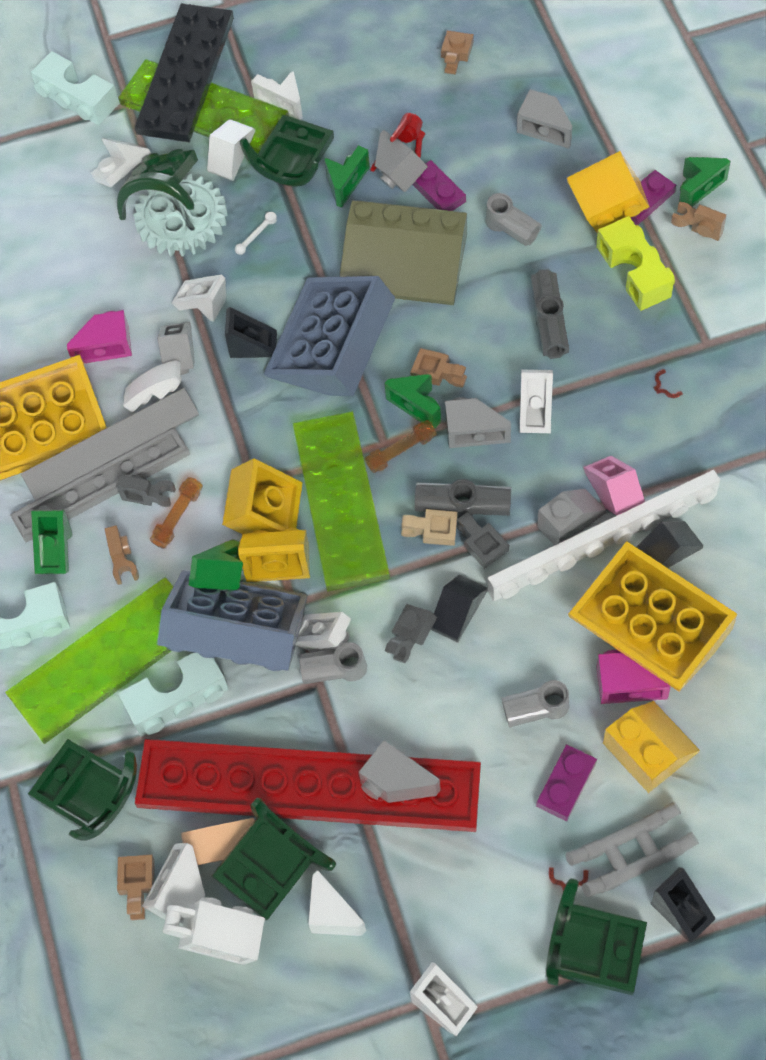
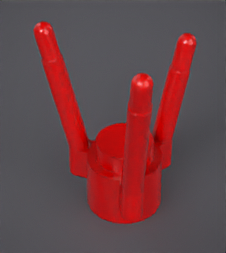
(408, 131)

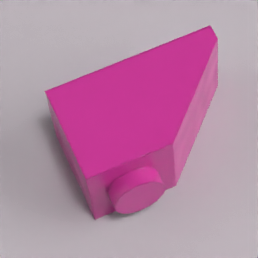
(102, 338)
(627, 681)

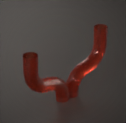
(666, 392)
(561, 883)

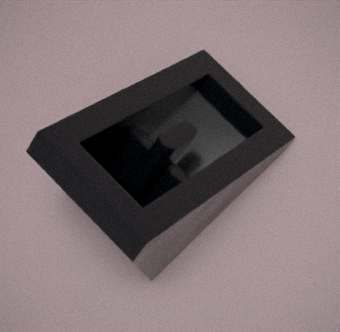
(248, 336)
(671, 543)
(457, 606)
(682, 905)

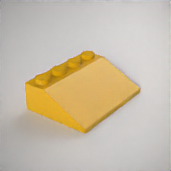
(46, 414)
(654, 616)

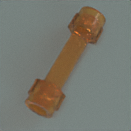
(421, 433)
(189, 491)

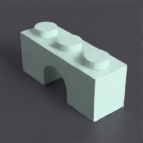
(57, 80)
(42, 617)
(153, 709)

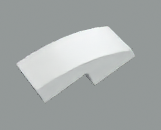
(154, 382)

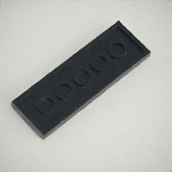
(184, 73)

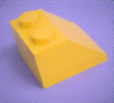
(608, 191)
(261, 499)
(275, 555)
(649, 744)

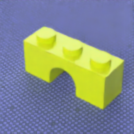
(626, 243)

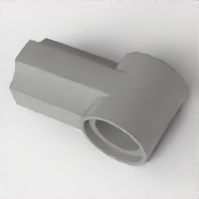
(511, 219)
(329, 665)
(531, 704)

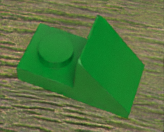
(346, 177)
(702, 177)
(411, 397)
(50, 542)
(217, 567)

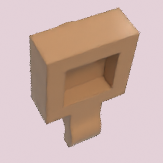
(456, 48)
(703, 220)
(439, 368)
(118, 549)
(134, 879)

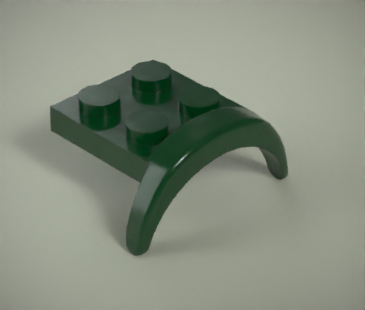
(290, 152)
(159, 174)
(85, 789)
(267, 862)
(594, 946)

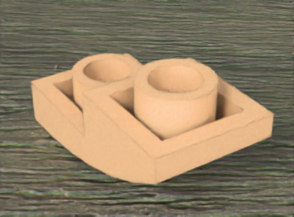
(215, 842)

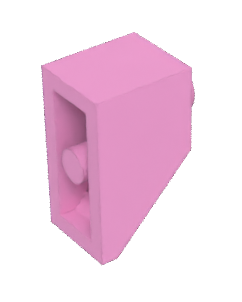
(615, 484)

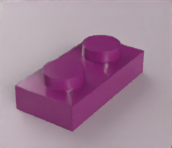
(439, 188)
(657, 191)
(566, 782)

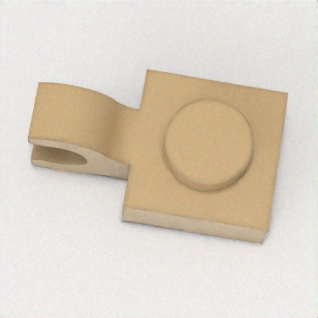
(436, 527)

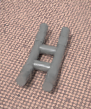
(640, 831)

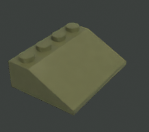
(408, 247)

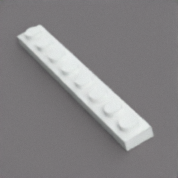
(596, 539)

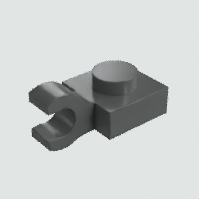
(140, 491)
(483, 543)
(409, 629)

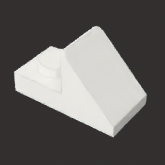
(282, 96)
(123, 159)
(203, 293)
(536, 401)
(323, 631)

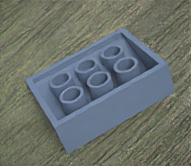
(331, 334)
(240, 625)

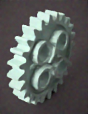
(166, 228)

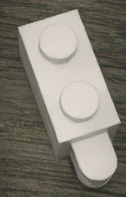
(216, 930)

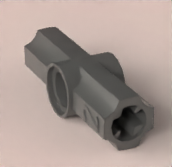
(550, 326)
(482, 499)

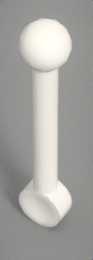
(270, 218)

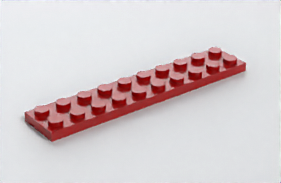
(297, 785)

